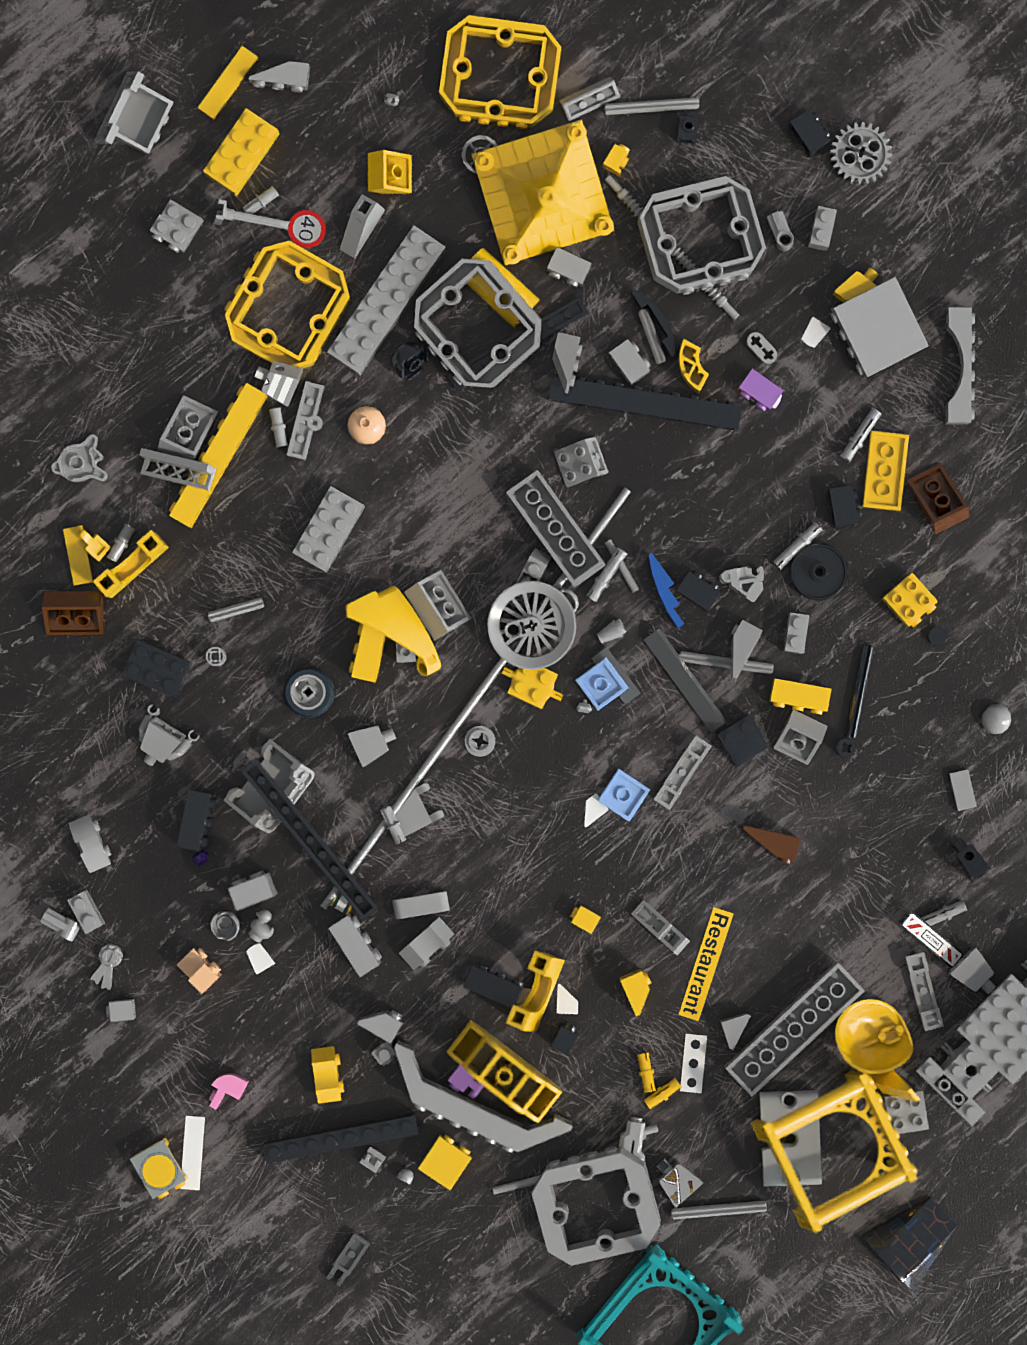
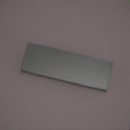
(632, 691)

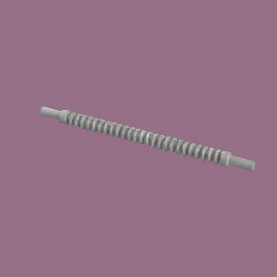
(721, 301)

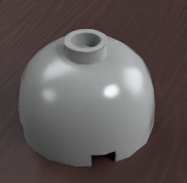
(474, 145)

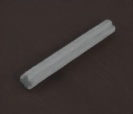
(652, 106)
(724, 662)
(718, 1210)

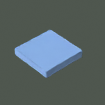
(602, 683)
(623, 795)

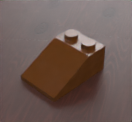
(938, 498)
(778, 844)

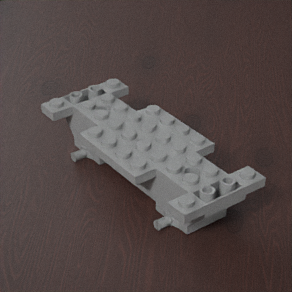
(994, 1043)

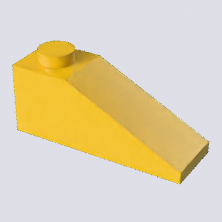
(893, 1085)

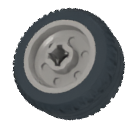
(299, 683)

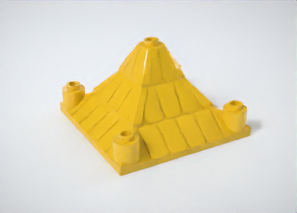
(543, 192)

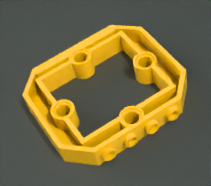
(519, 32)
(299, 259)

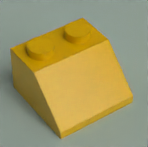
(389, 172)
(636, 988)

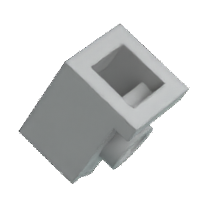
(384, 1053)

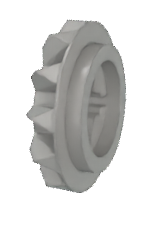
(488, 736)

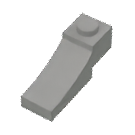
(660, 927)

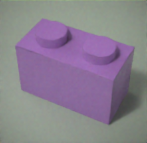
(760, 390)

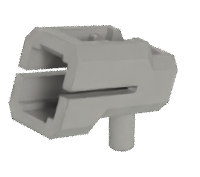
(635, 1131)

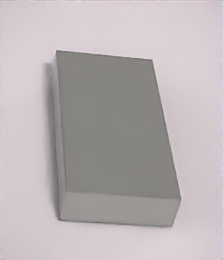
(962, 790)

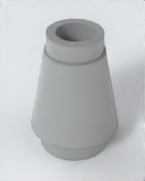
(612, 631)

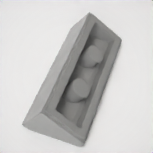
(589, 98)

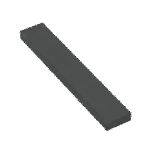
(685, 680)

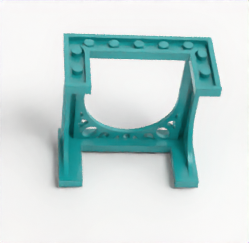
(725, 1321)

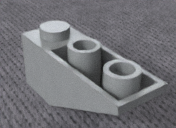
(287, 75)
(360, 225)
(564, 358)
(532, 572)

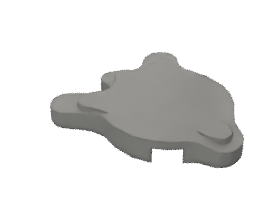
(80, 461)

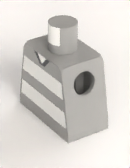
(280, 381)

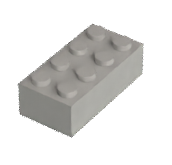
(328, 529)

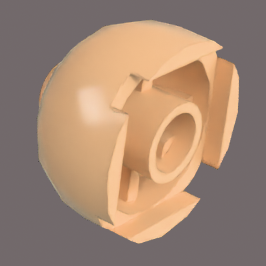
(366, 425)

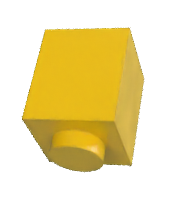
(584, 918)

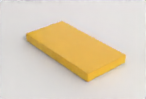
(885, 470)

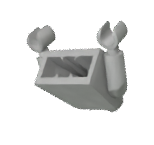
(161, 739)

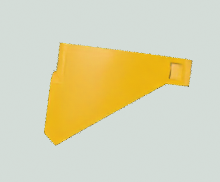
(395, 618)

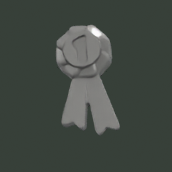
(110, 956)

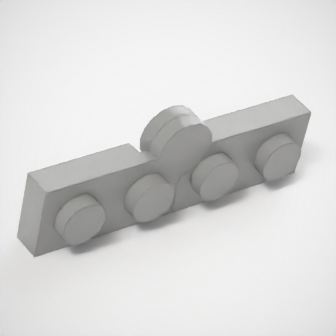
(306, 421)

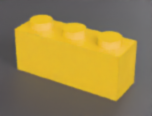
(800, 696)

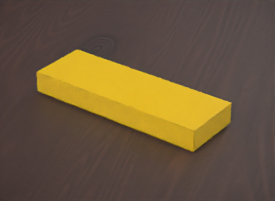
(77, 557)

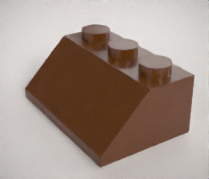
(73, 612)

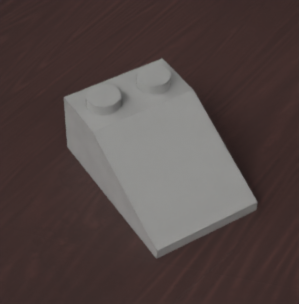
(187, 429)

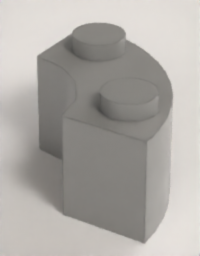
(87, 837)
(425, 944)

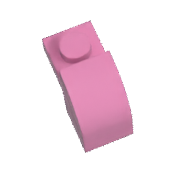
(227, 1083)

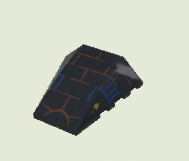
(912, 1240)

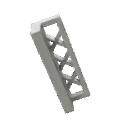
(177, 462)

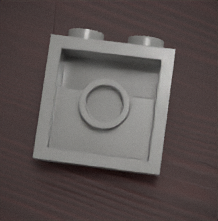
(176, 226)

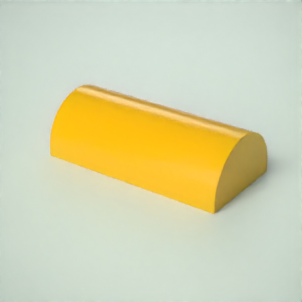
(486, 292)

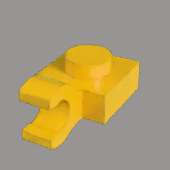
(95, 545)

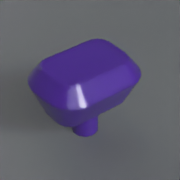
(200, 857)

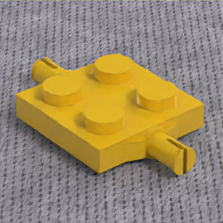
(532, 685)

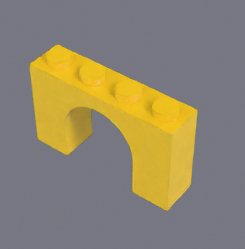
(114, 580)
(529, 1014)

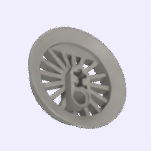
(563, 616)

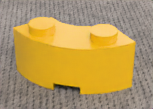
(690, 366)
(326, 1074)

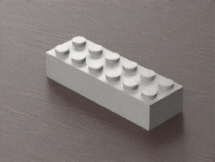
(555, 528)

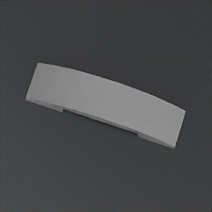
(682, 772)
(923, 991)

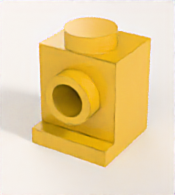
(616, 159)

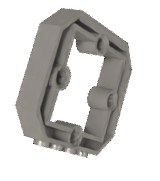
(743, 214)
(437, 296)
(594, 1249)

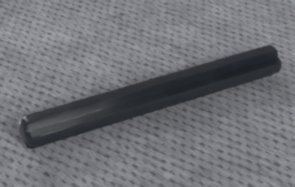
(859, 691)

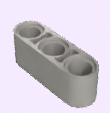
(420, 905)

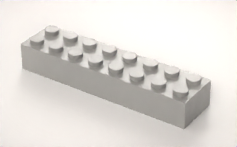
(386, 300)
(794, 1028)

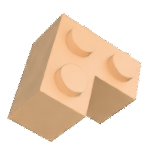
(199, 969)

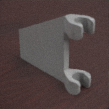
(414, 814)

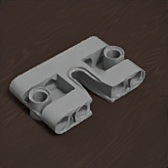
(804, 1152)

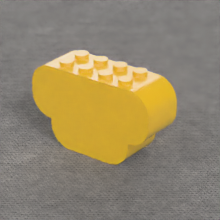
(504, 1072)

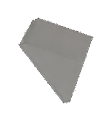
(733, 1028)

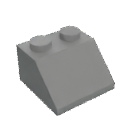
(800, 737)
(383, 1024)

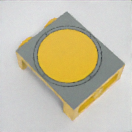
(158, 1169)

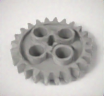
(855, 170)

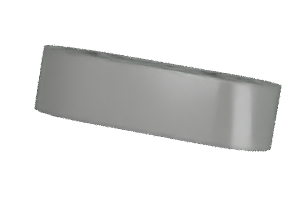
(758, 351)

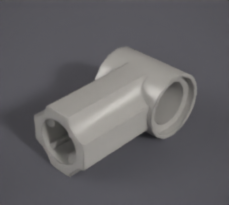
(780, 229)
(65, 926)

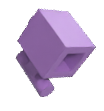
(461, 1080)

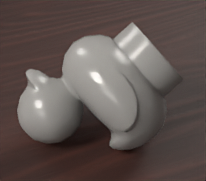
(259, 927)

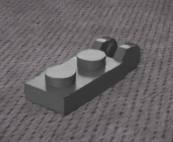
(349, 1257)

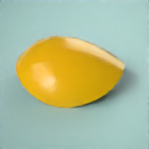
(873, 1037)

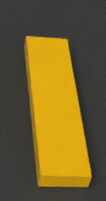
(228, 82)

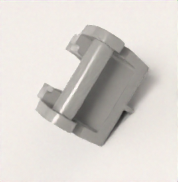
(744, 582)

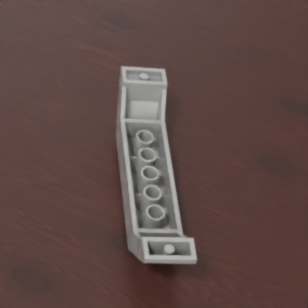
(471, 1114)

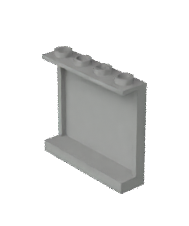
(879, 327)

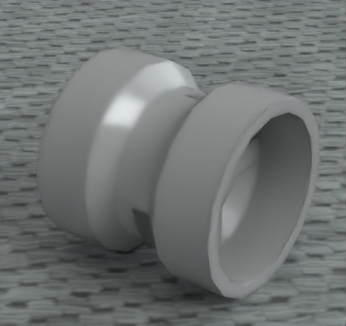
(219, 656)

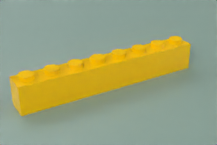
(220, 452)

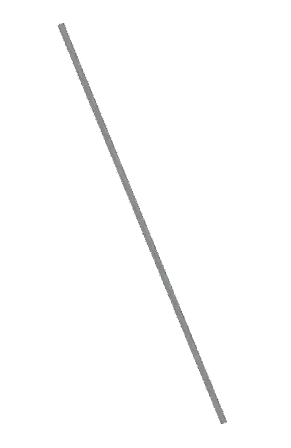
(464, 713)

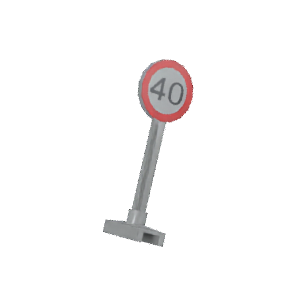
(304, 228)

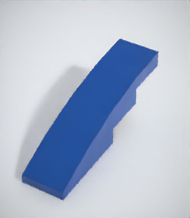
(662, 583)

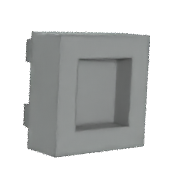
(373, 1159)

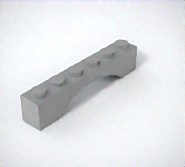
(959, 325)

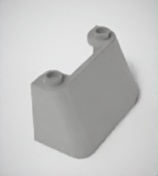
(289, 775)

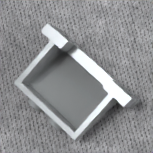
(135, 115)

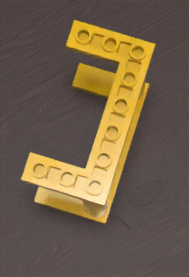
(899, 1169)

